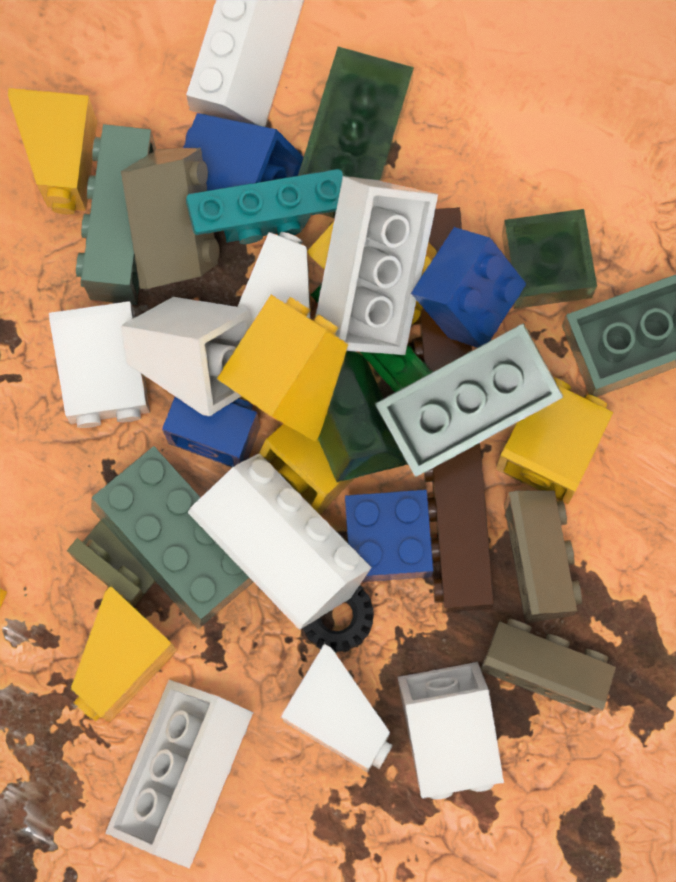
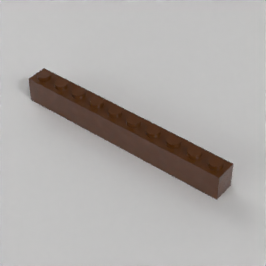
(458, 482)

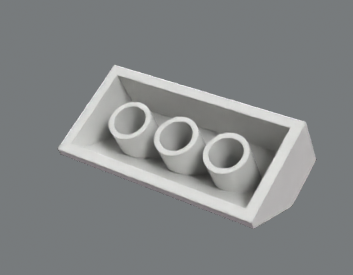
(243, 59)
(375, 263)
(280, 541)
(179, 773)

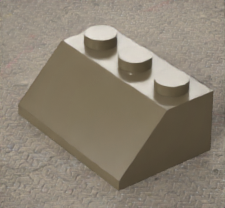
(159, 217)
(541, 555)
(549, 667)

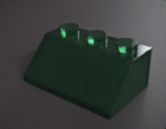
(353, 429)

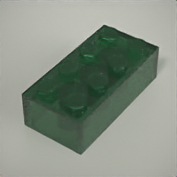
(358, 116)

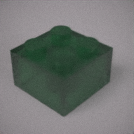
(551, 257)

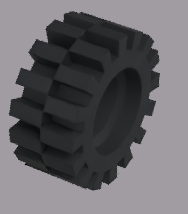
(352, 635)

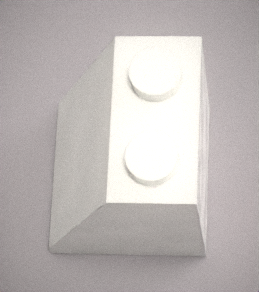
(278, 272)
(186, 348)
(94, 365)
(337, 713)
(451, 730)

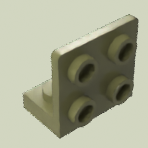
(112, 563)

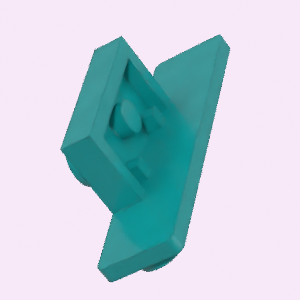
(264, 207)

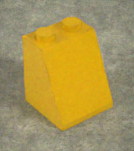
(58, 142)
(288, 365)
(556, 443)
(303, 466)
(118, 658)

